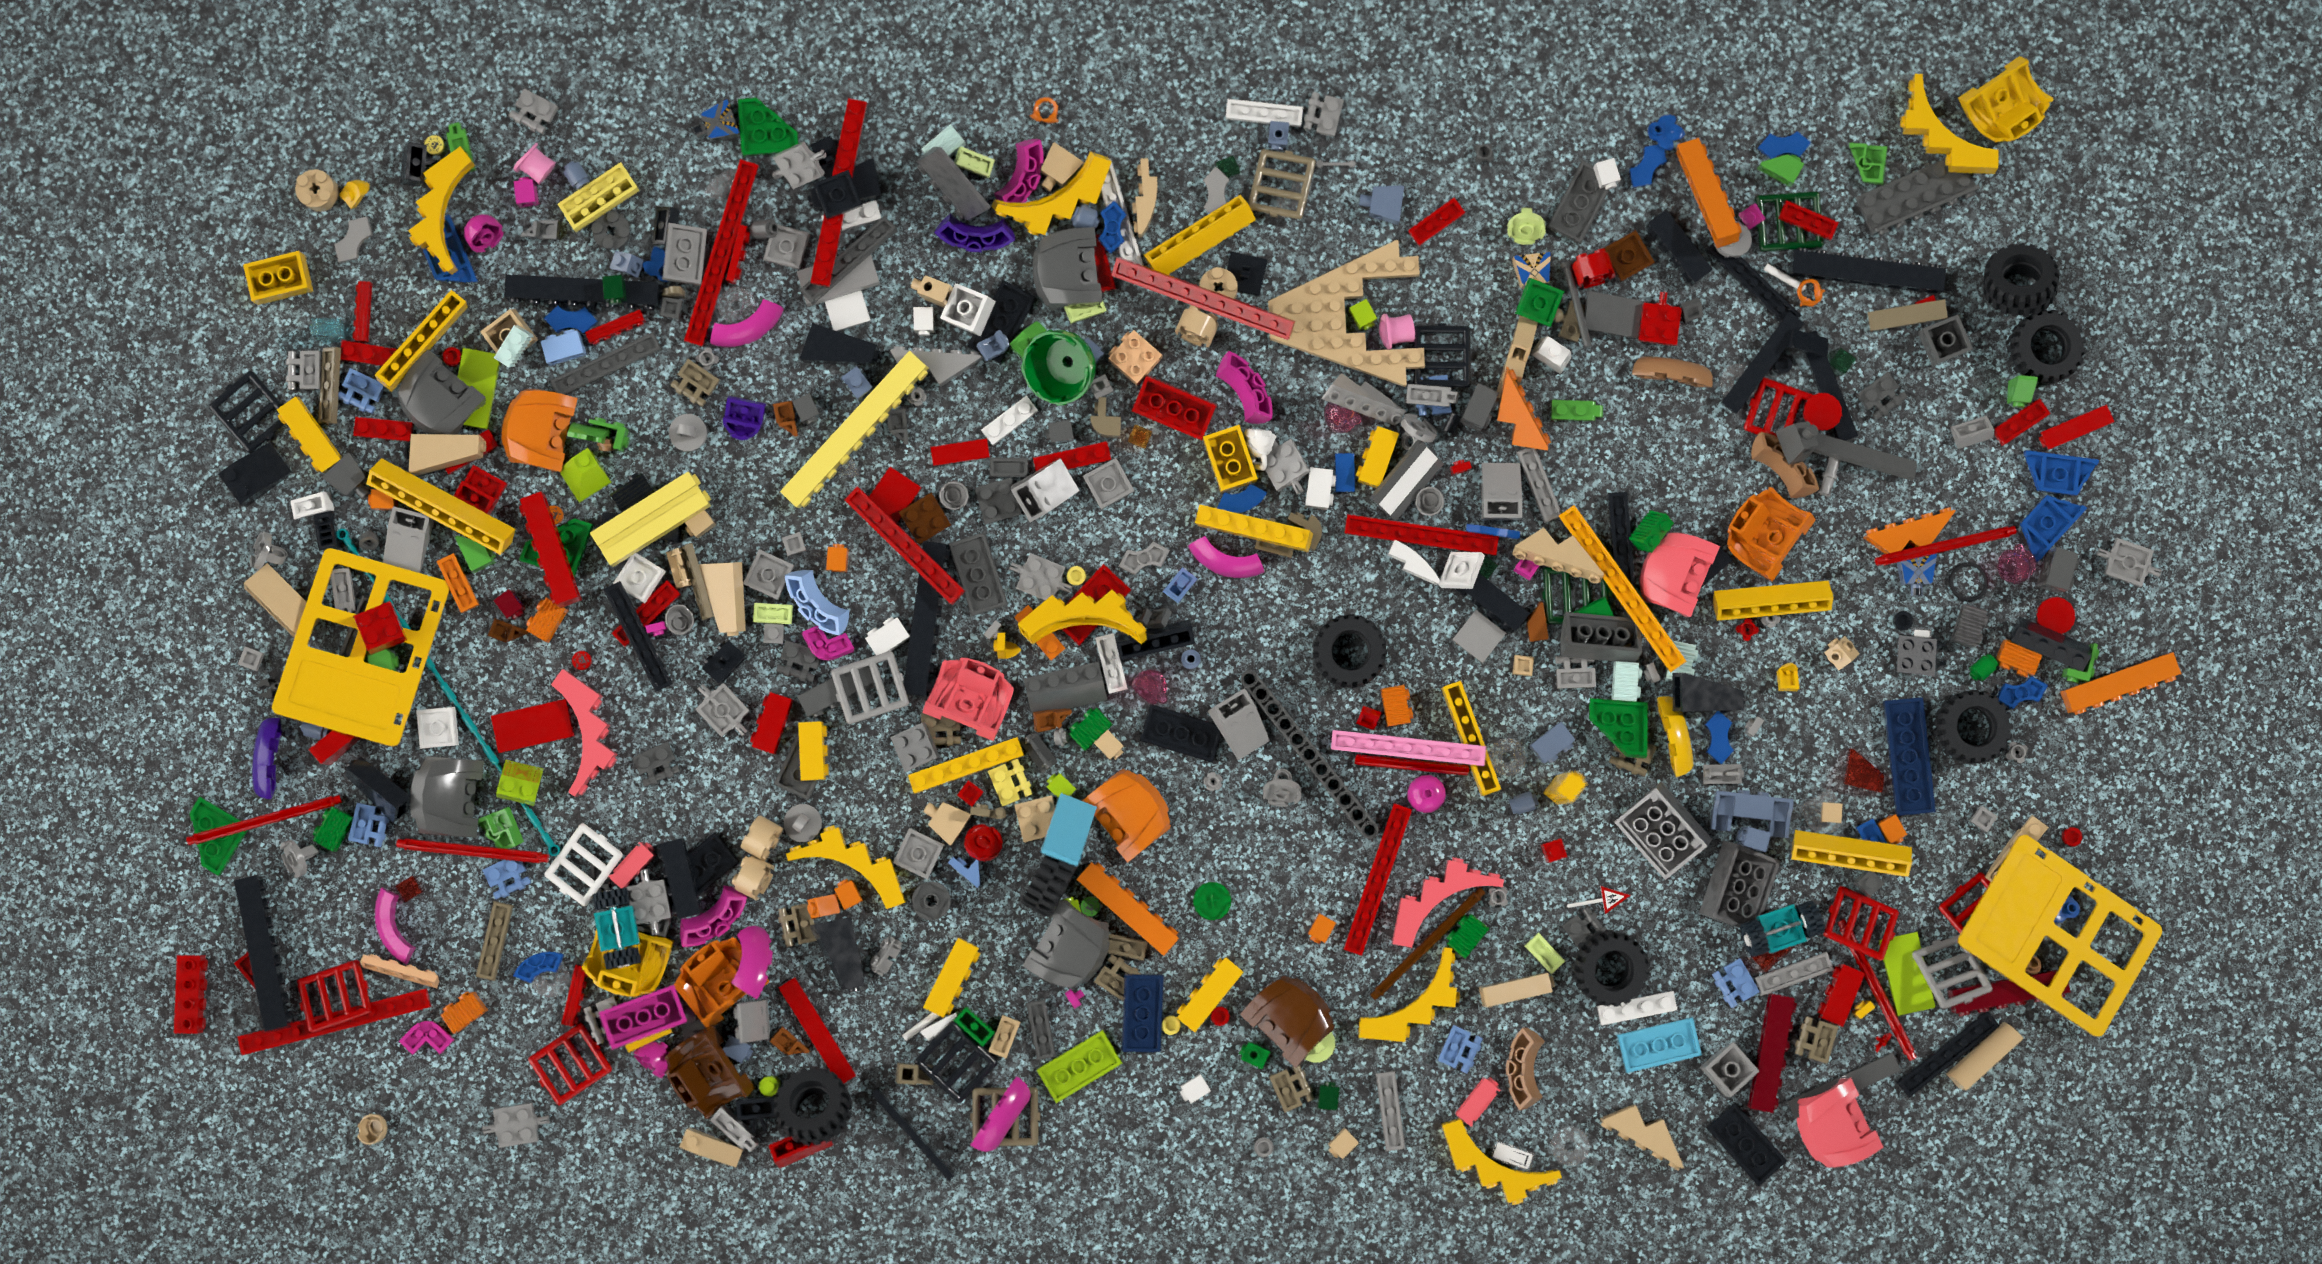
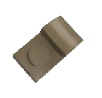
(1105, 425)
(1312, 524)
(910, 1074)

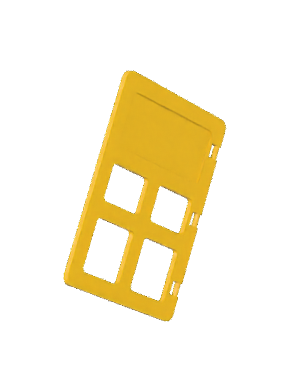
(346, 691)
(2022, 911)

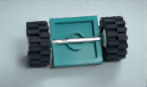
(616, 928)
(1782, 928)

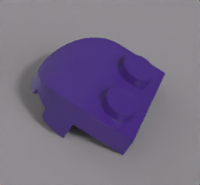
(743, 417)

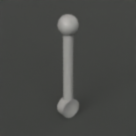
(1320, 163)

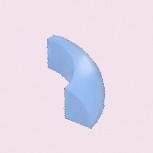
(813, 604)

